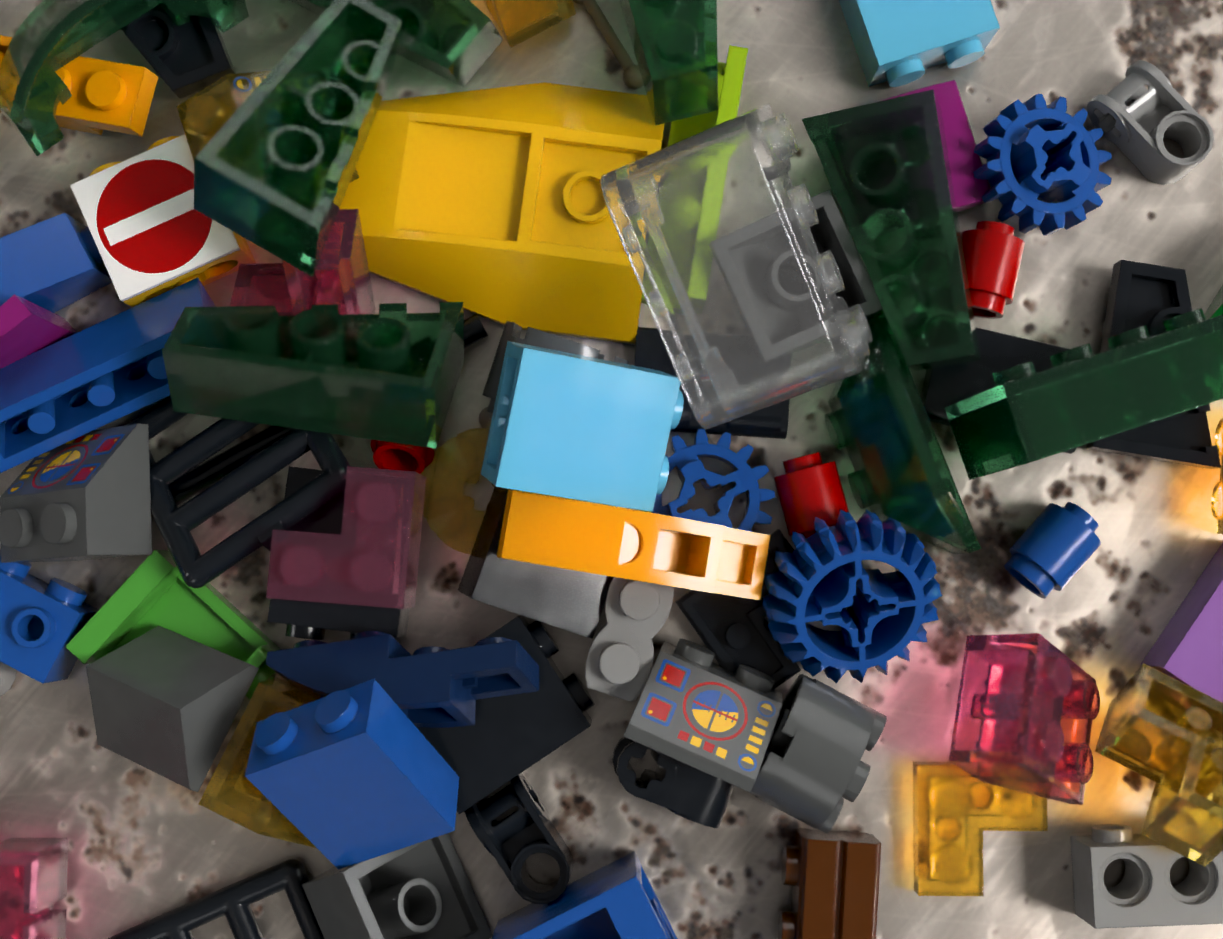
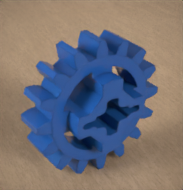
(1045, 162)
(741, 480)

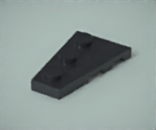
(183, 55)
(1146, 297)

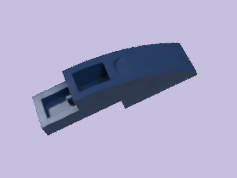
(431, 686)

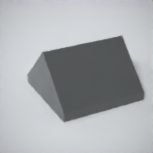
(167, 703)

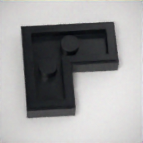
(738, 627)

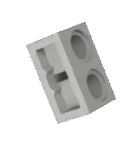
(1145, 892)

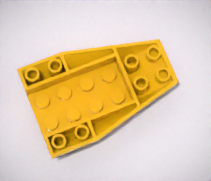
(505, 203)

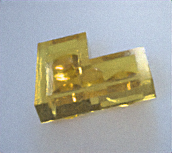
(950, 821)

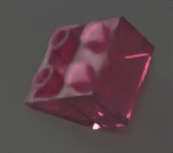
(1025, 717)

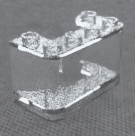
(736, 268)

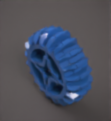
(821, 583)

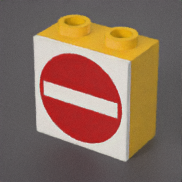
(149, 226)

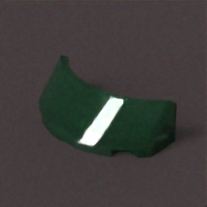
(63, 31)

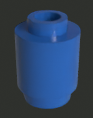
(1053, 548)

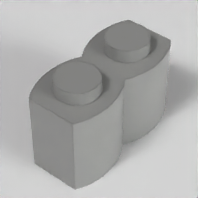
(623, 647)

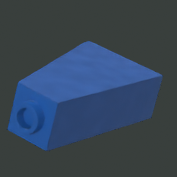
(51, 263)

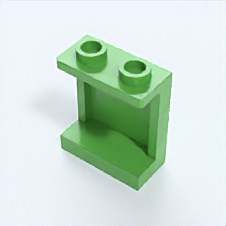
(160, 597)

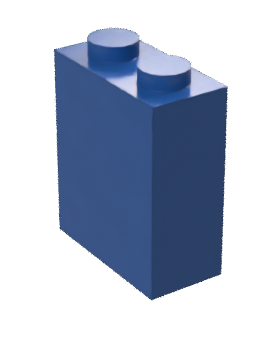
(354, 775)

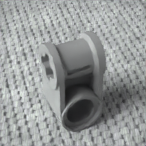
(1149, 119)

